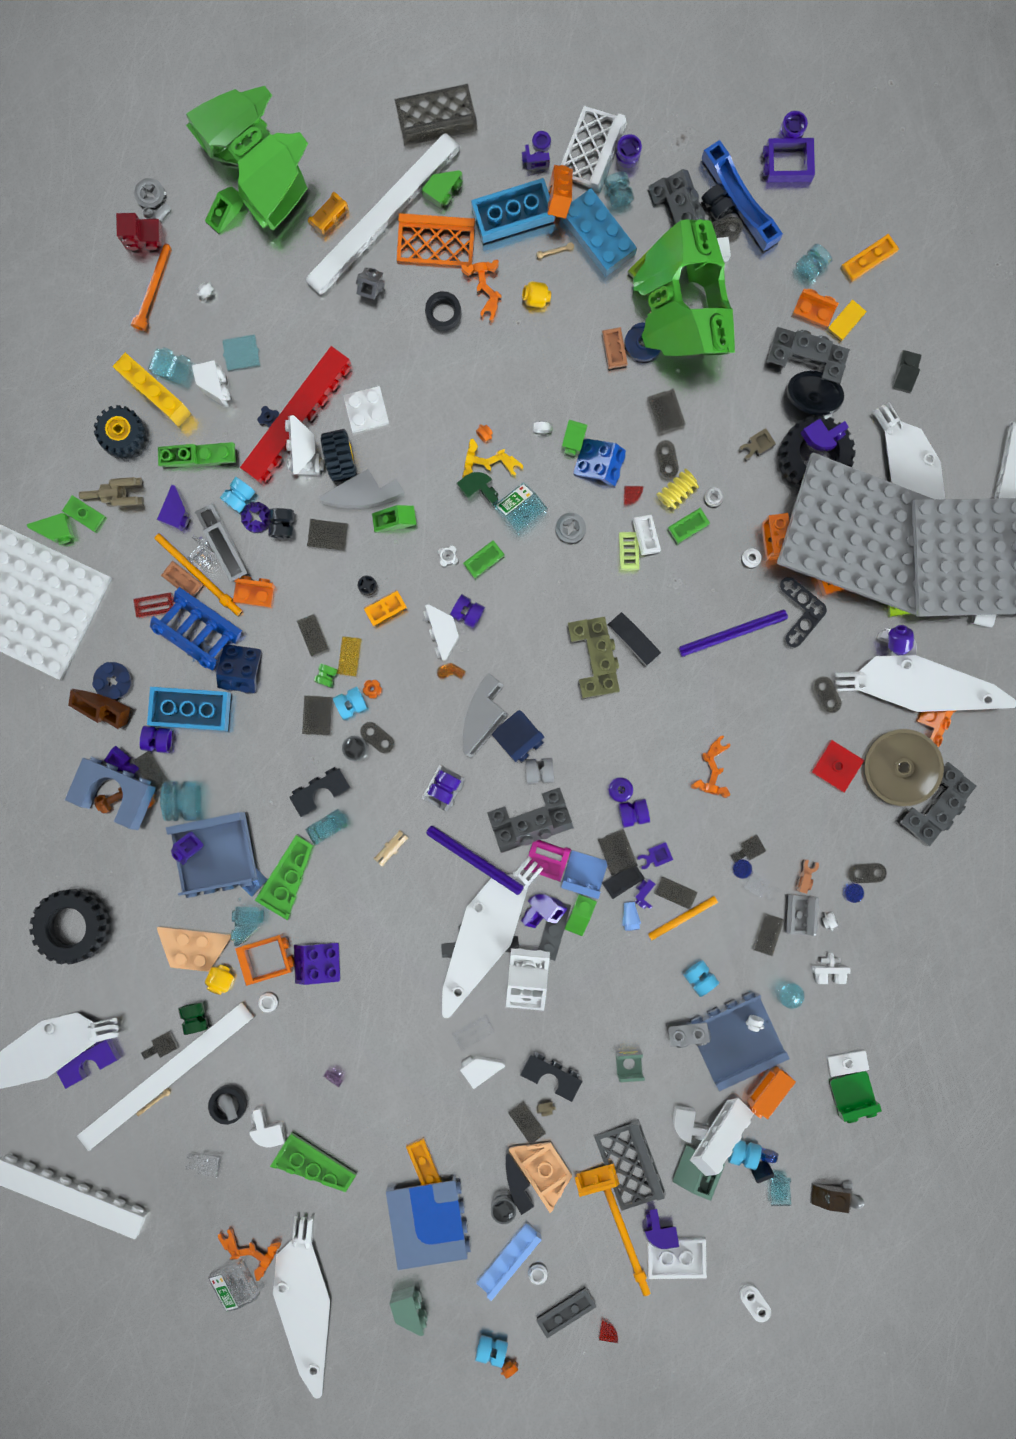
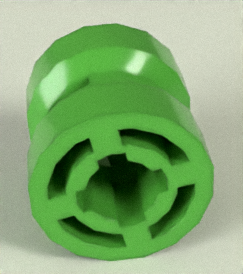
(325, 675)

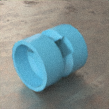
(237, 494)
(356, 700)
(706, 983)
(747, 1154)
(484, 1350)

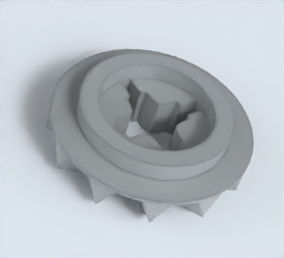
(149, 184)
(579, 524)

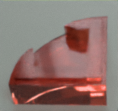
(632, 494)
(607, 1332)

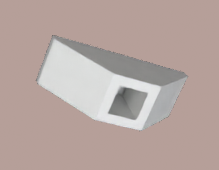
(300, 444)
(442, 630)

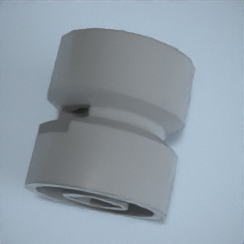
(539, 770)

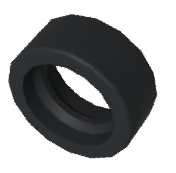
(443, 295)
(226, 1090)

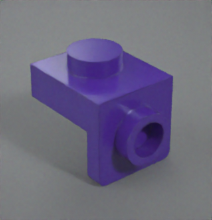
(644, 888)

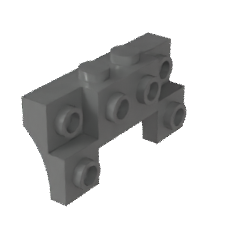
(680, 195)
(809, 349)
(942, 809)
(531, 825)

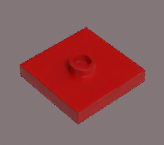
(837, 766)

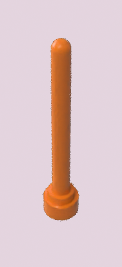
(139, 322)

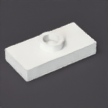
(646, 534)
(847, 1063)

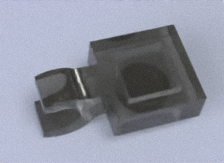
(750, 847)
(162, 1045)

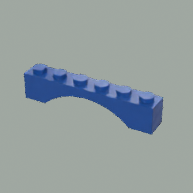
(756, 219)

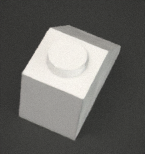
(480, 1069)

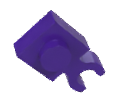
(120, 759)
(658, 855)

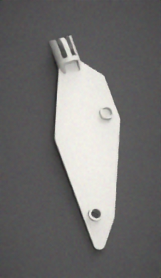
(910, 455)
(923, 685)
(484, 936)
(50, 1047)
(303, 1304)

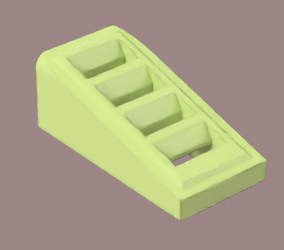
(628, 566)

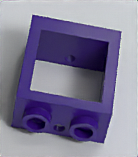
(789, 176)

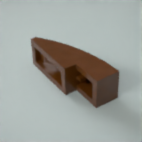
(99, 707)

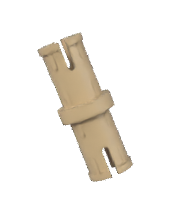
(390, 848)

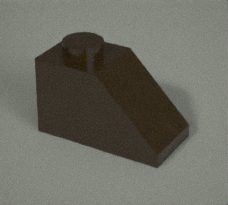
(832, 1198)

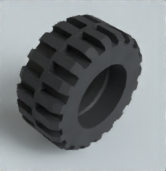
(791, 443)
(44, 926)

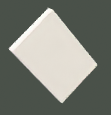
(683, 1262)

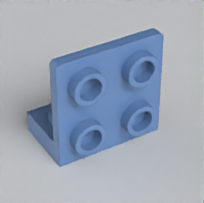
(584, 874)

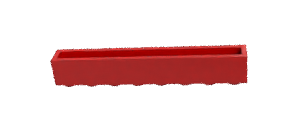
(303, 406)

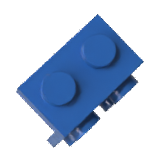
(600, 461)

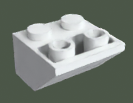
(211, 380)

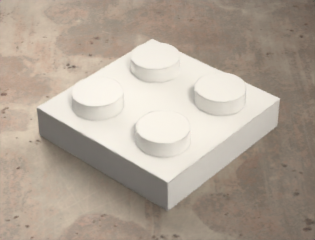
(366, 409)

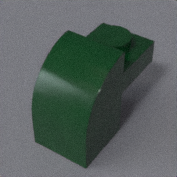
(474, 484)

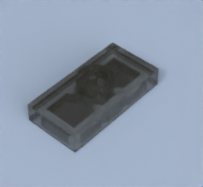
(312, 635)
(675, 892)
(768, 934)
(526, 1122)

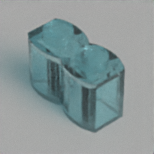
(170, 366)

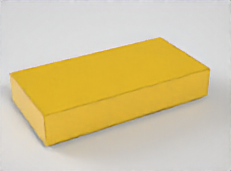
(846, 320)

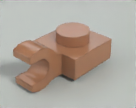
(805, 882)

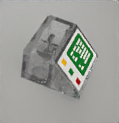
(234, 1286)

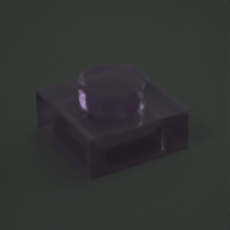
(334, 1075)

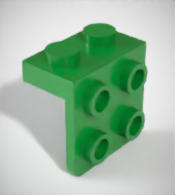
(854, 1097)

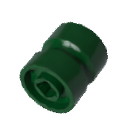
(193, 1018)

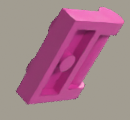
(552, 868)

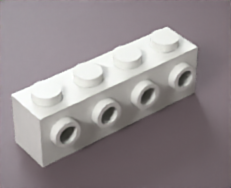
(722, 1137)

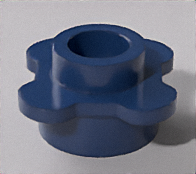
(263, 417)

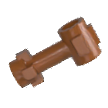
(103, 803)

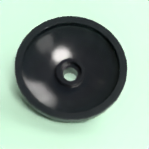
(813, 394)

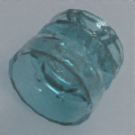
(177, 800)

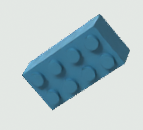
(512, 210)
(599, 233)
(188, 709)

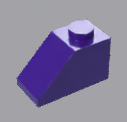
(174, 510)

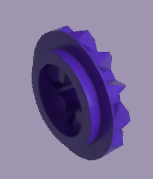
(246, 517)

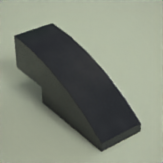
(634, 639)
(517, 1184)

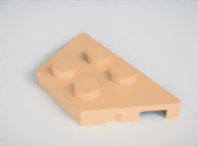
(192, 948)
(543, 1170)

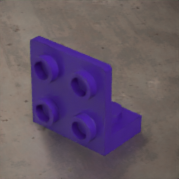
(316, 963)

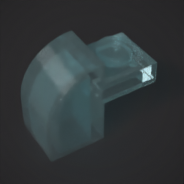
(326, 827)

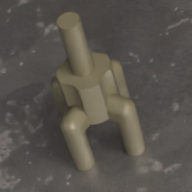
(115, 492)

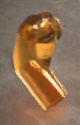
(450, 669)

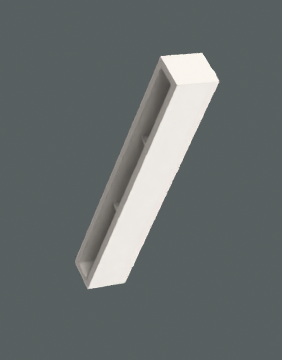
(71, 1197)

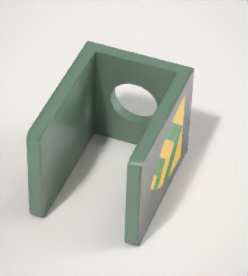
(633, 1074)

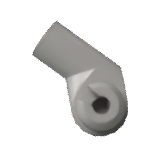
(156, 214)
(227, 1105)
(857, 1202)

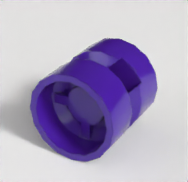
(793, 125)
(631, 147)
(473, 614)
(162, 739)
(443, 787)
(634, 813)

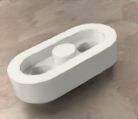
(756, 1303)

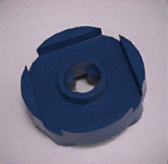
(636, 350)
(108, 670)

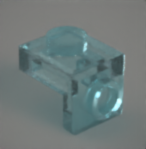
(780, 1191)

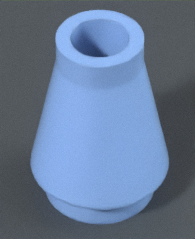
(630, 917)

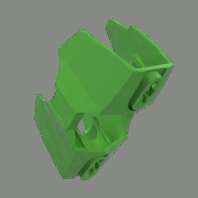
(268, 163)
(671, 323)

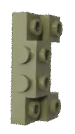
(600, 655)

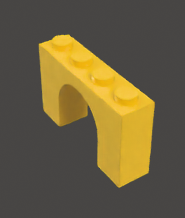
(152, 389)

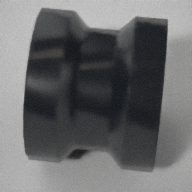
(366, 582)

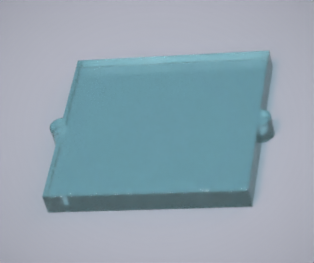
(241, 352)

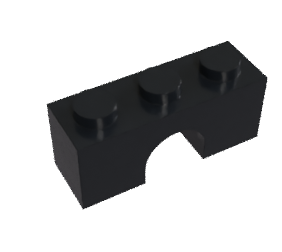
(304, 799)
(537, 1066)

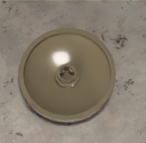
(904, 767)

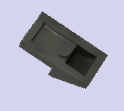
(907, 371)

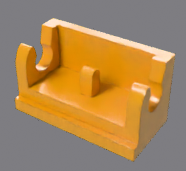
(328, 214)
(385, 607)
(596, 1180)

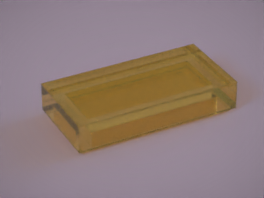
(349, 656)

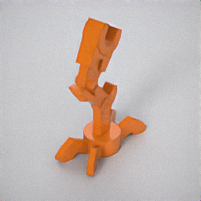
(480, 269)
(715, 749)
(231, 1245)

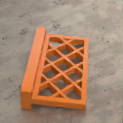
(439, 223)

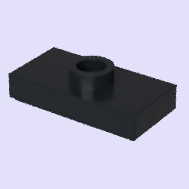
(622, 881)

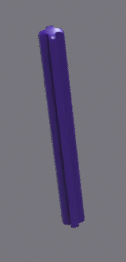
(733, 632)
(475, 860)

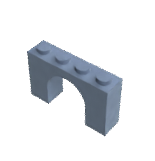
(93, 774)

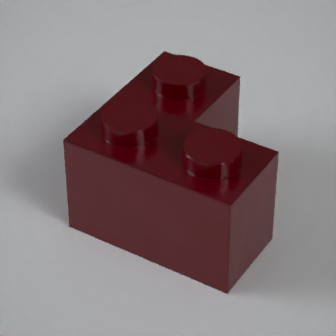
(138, 233)

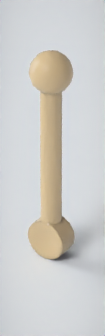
(570, 246)
(166, 1092)

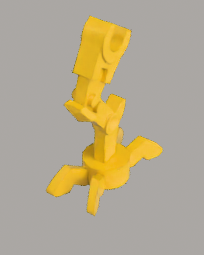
(509, 462)

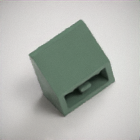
(692, 1179)
(407, 1310)

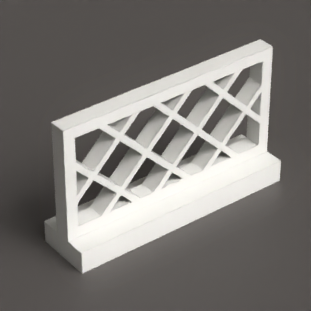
(608, 148)

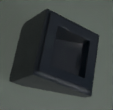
(762, 1172)

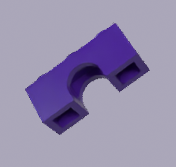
(102, 1054)

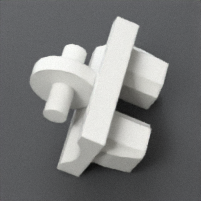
(840, 972)

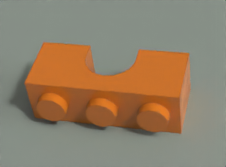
(560, 191)

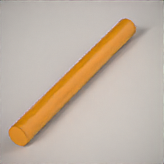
(682, 918)

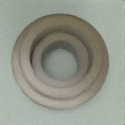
(546, 1109)

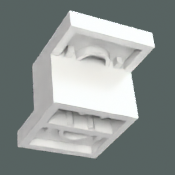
(527, 979)

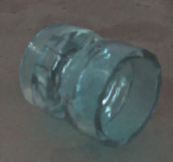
(619, 191)
(816, 259)
(789, 994)

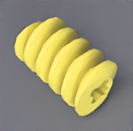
(677, 489)

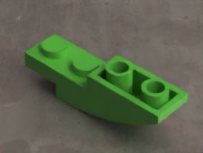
(196, 455)

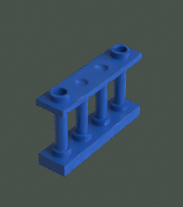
(198, 611)

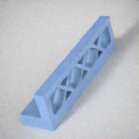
(509, 1260)

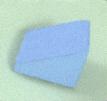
(256, 885)

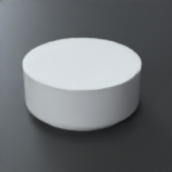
(542, 427)

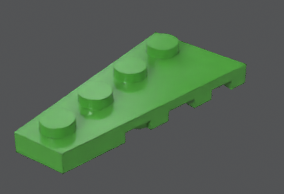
(282, 885)
(309, 1162)

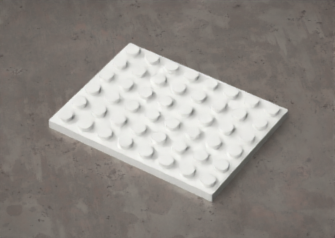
(44, 602)

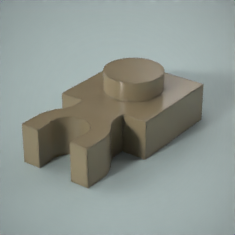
(759, 443)

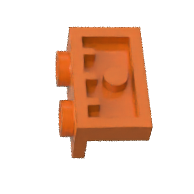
(815, 308)
(253, 592)

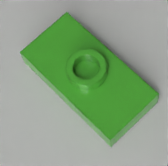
(83, 513)
(688, 525)
(484, 559)

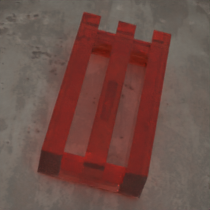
(149, 598)

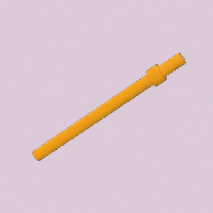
(223, 598)
(639, 1274)

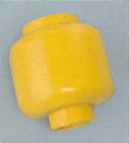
(536, 294)
(219, 980)

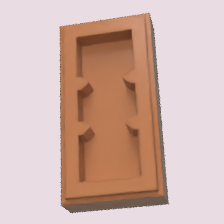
(614, 348)
(180, 578)

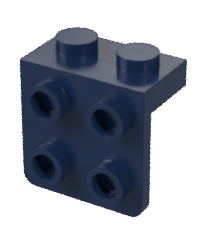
(238, 668)
(518, 736)

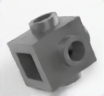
(369, 283)

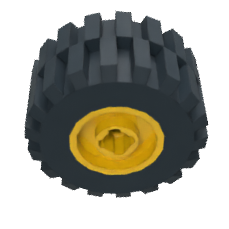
(119, 431)
(338, 454)

